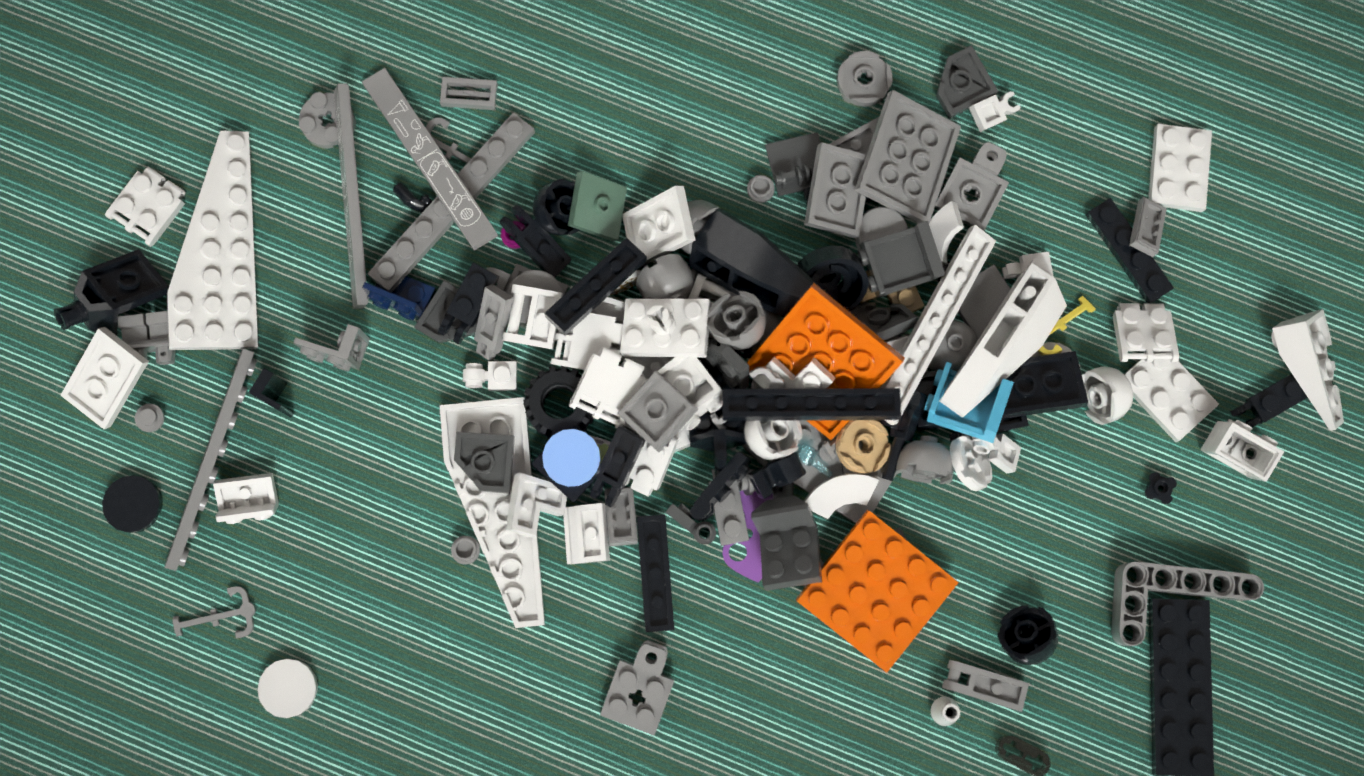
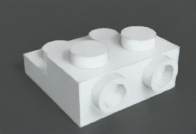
(695, 384)

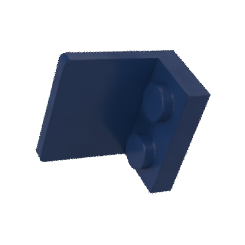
(408, 298)

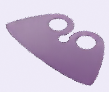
(751, 565)

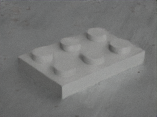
(832, 197)

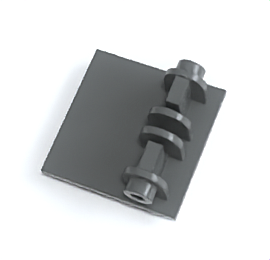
(793, 162)

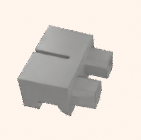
(147, 335)

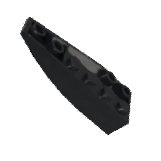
(748, 262)

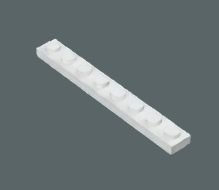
(939, 313)

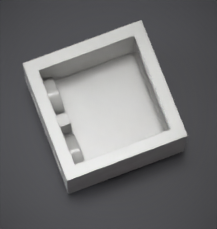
(1229, 445)

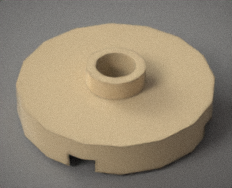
(874, 450)

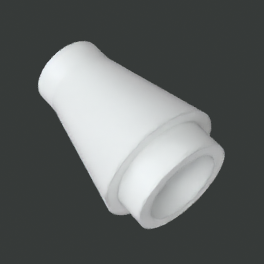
(939, 708)

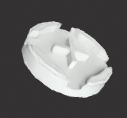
(971, 467)
(287, 688)

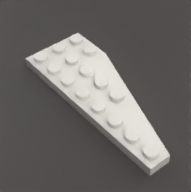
(214, 278)
(510, 555)

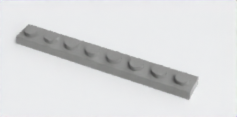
(435, 218)
(207, 471)

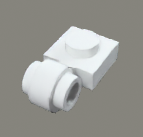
(500, 375)
(1003, 452)

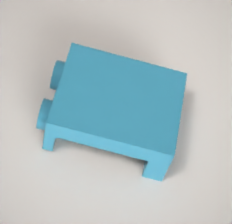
(981, 421)

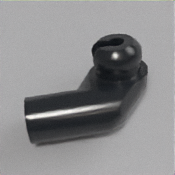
(410, 199)

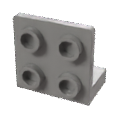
(351, 350)

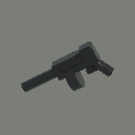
(903, 431)

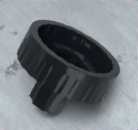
(826, 267)

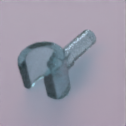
(807, 457)

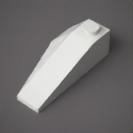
(1303, 348)

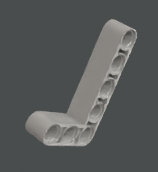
(1173, 584)

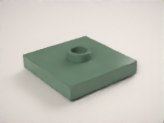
(597, 206)

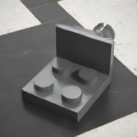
(787, 541)

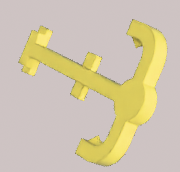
(1085, 305)

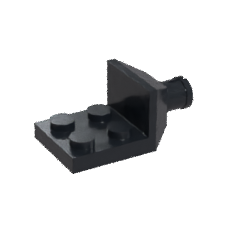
(111, 290)

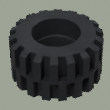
(538, 391)

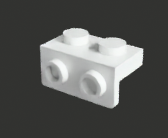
(246, 498)

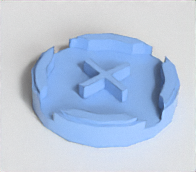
(571, 457)

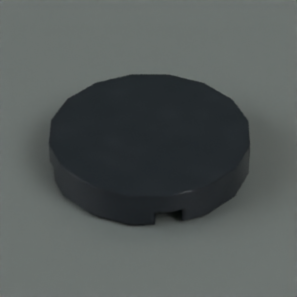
(132, 504)

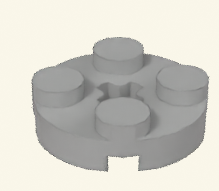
(855, 91)
(311, 124)

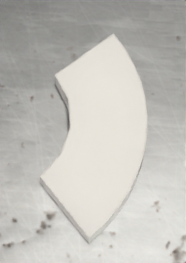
(944, 227)
(840, 491)

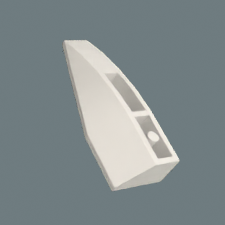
(1008, 340)

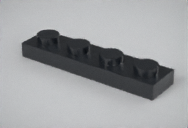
(1138, 266)
(595, 286)
(655, 573)

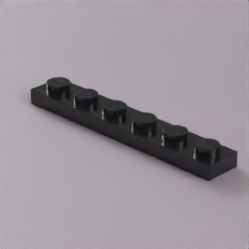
(811, 404)

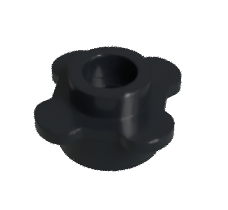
(1153, 492)

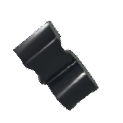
(776, 473)

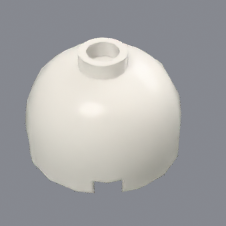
(1108, 394)
(773, 438)

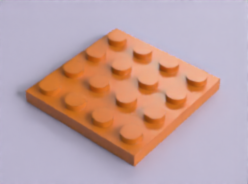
(835, 338)
(877, 591)

